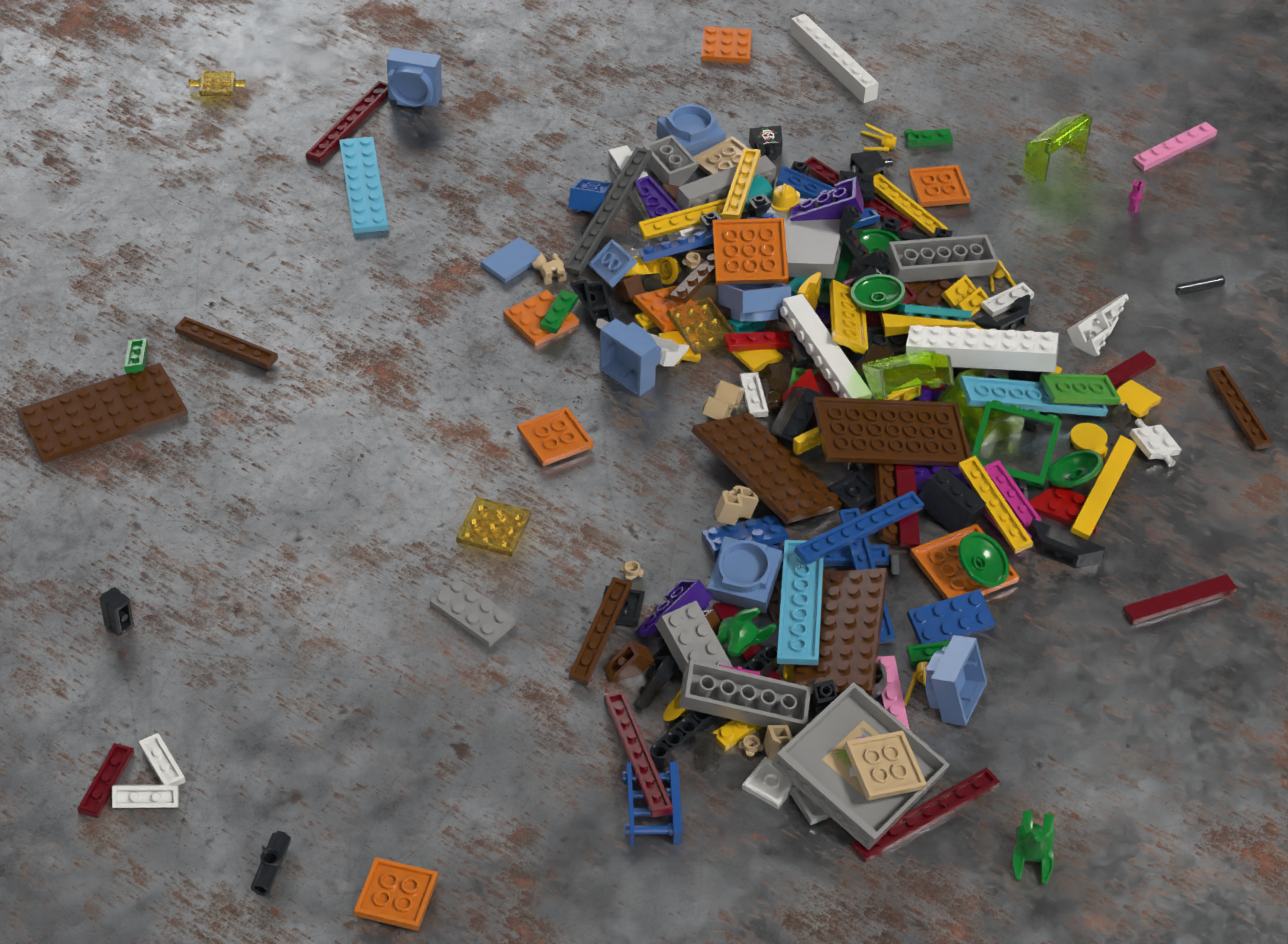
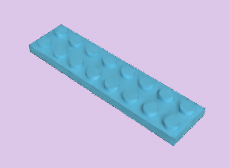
(363, 185)
(1023, 394)
(799, 609)

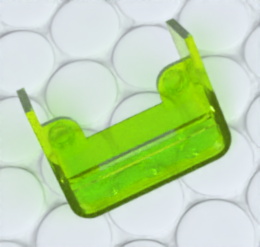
(1069, 130)
(908, 371)
(999, 424)

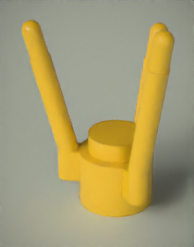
(888, 139)
(999, 272)
(919, 675)

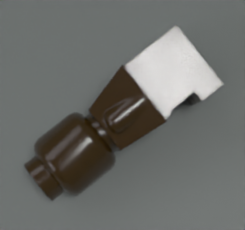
(772, 385)

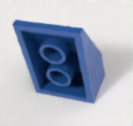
(588, 195)

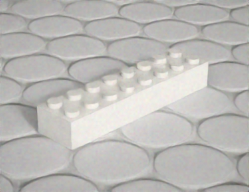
(988, 347)

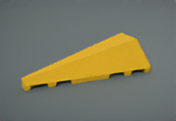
(900, 324)

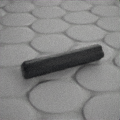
(1200, 284)

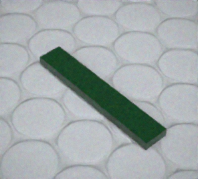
(845, 261)

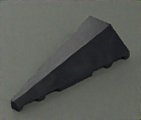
(594, 298)
(657, 675)

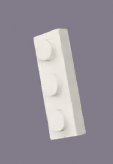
(1005, 300)
(754, 394)
(161, 760)
(145, 796)

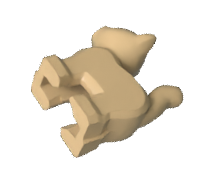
(550, 269)

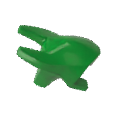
(742, 632)
(1035, 845)

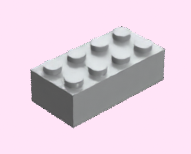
(691, 637)

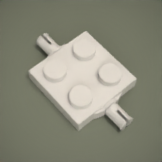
(1155, 442)

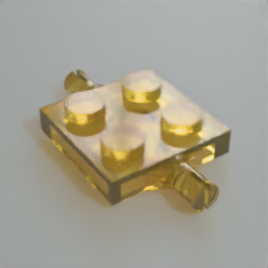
(216, 83)

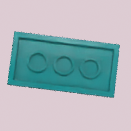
(932, 312)

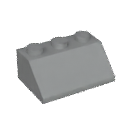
(671, 161)

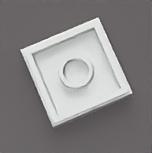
(768, 784)

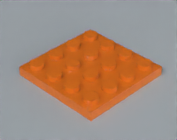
(750, 251)
(943, 568)

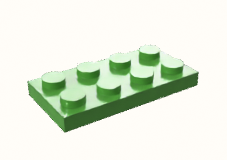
(1079, 389)

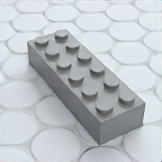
(718, 185)
(941, 258)
(744, 696)

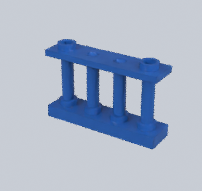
(672, 829)

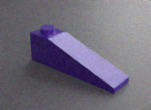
(829, 204)
(681, 594)

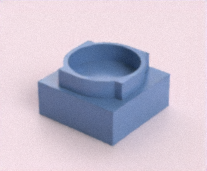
(414, 78)
(692, 127)
(753, 301)
(629, 355)
(745, 573)
(956, 680)

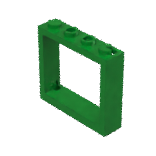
(1034, 415)

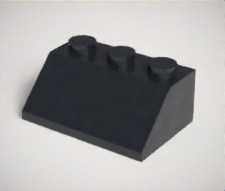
(796, 415)
(951, 501)

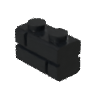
(116, 611)

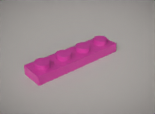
(1012, 494)

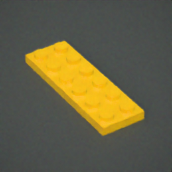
(847, 319)

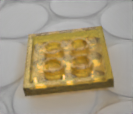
(700, 324)
(493, 526)

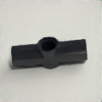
(268, 872)

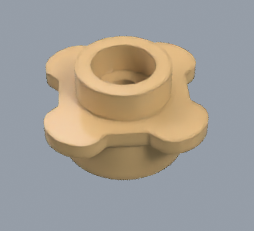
(692, 260)
(632, 570)
(751, 740)

